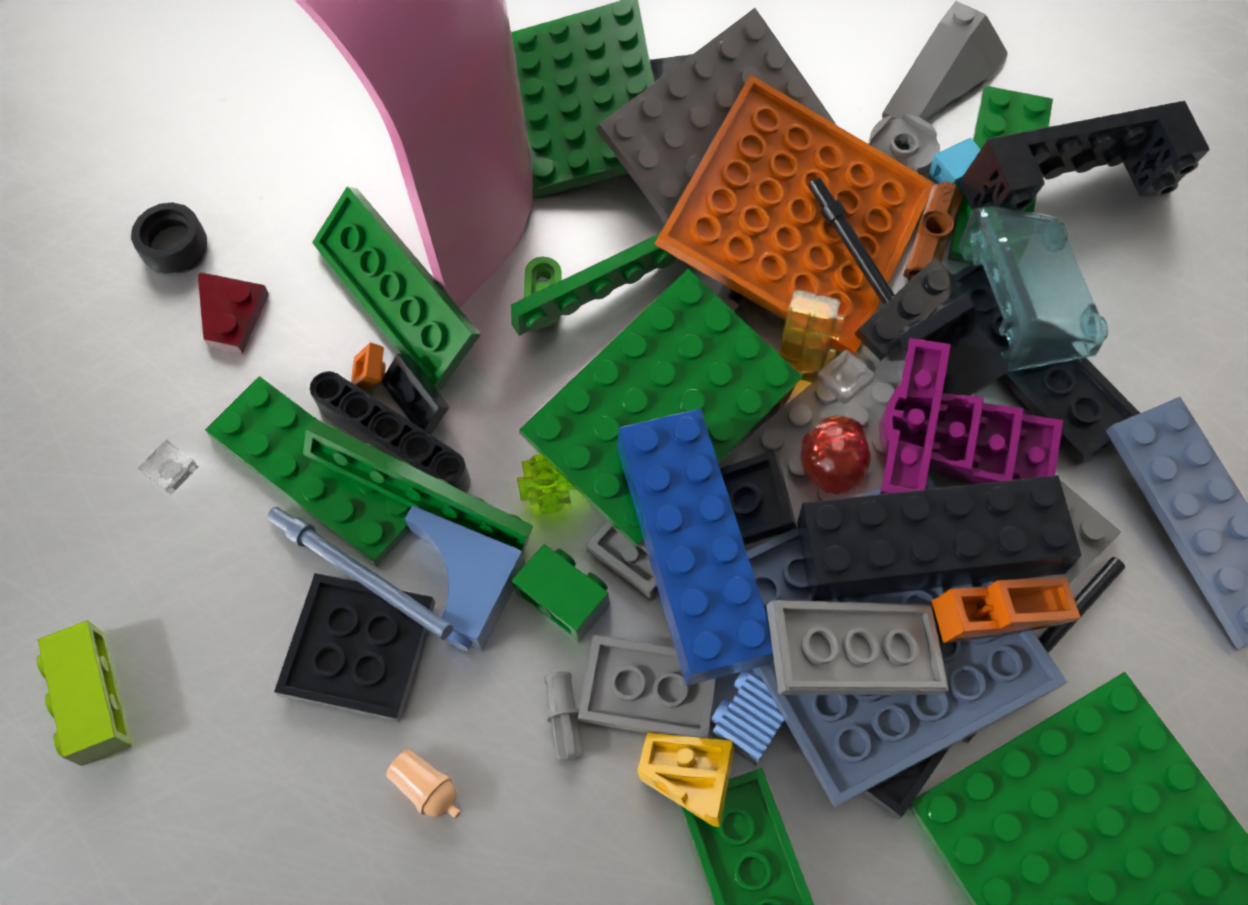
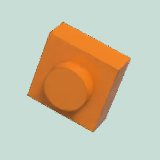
(368, 367)

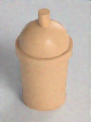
(423, 785)

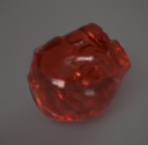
(836, 454)

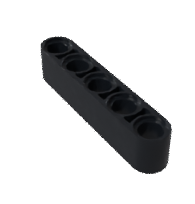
(381, 420)

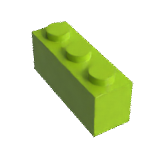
(82, 694)

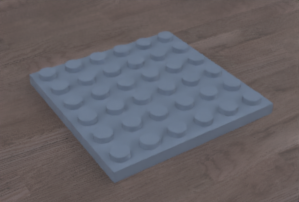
(872, 738)

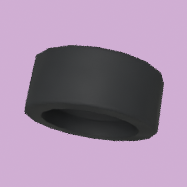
(160, 218)

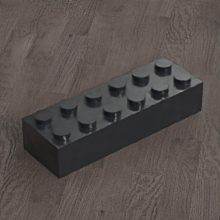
(936, 538)

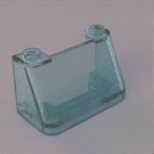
(1036, 286)

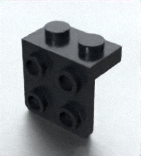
(972, 358)

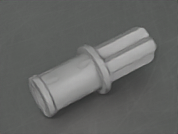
(563, 716)

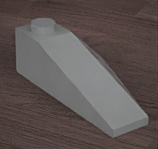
(953, 61)

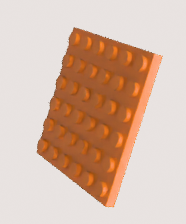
(762, 229)

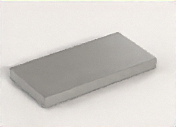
(855, 648)

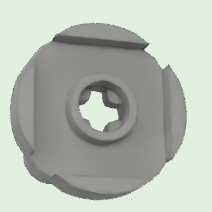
(909, 130)

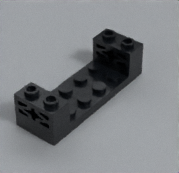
(1151, 142)

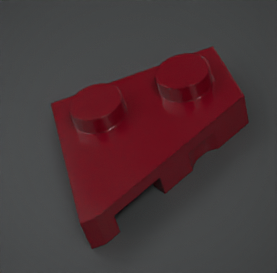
(229, 310)

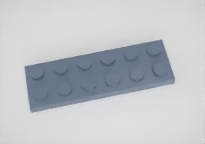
(1193, 503)

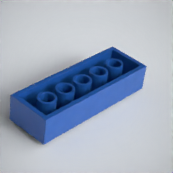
(695, 547)

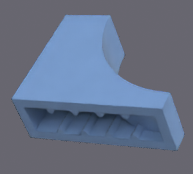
(477, 572)

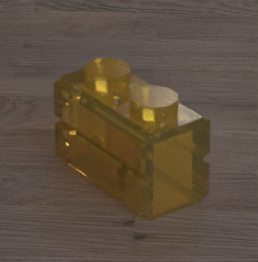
(809, 331)

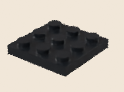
(352, 650)

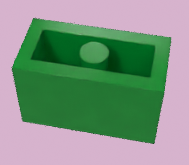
(562, 591)

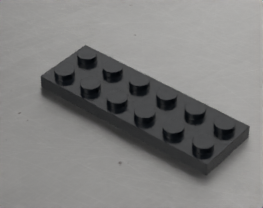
(1060, 390)

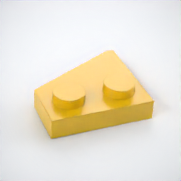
(689, 772)

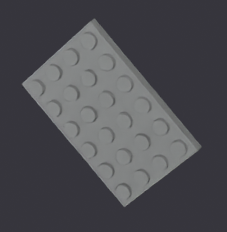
(675, 119)

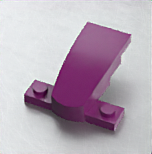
(958, 432)

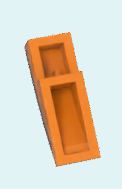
(1004, 608)

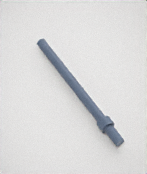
(304, 534)

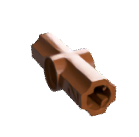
(934, 227)

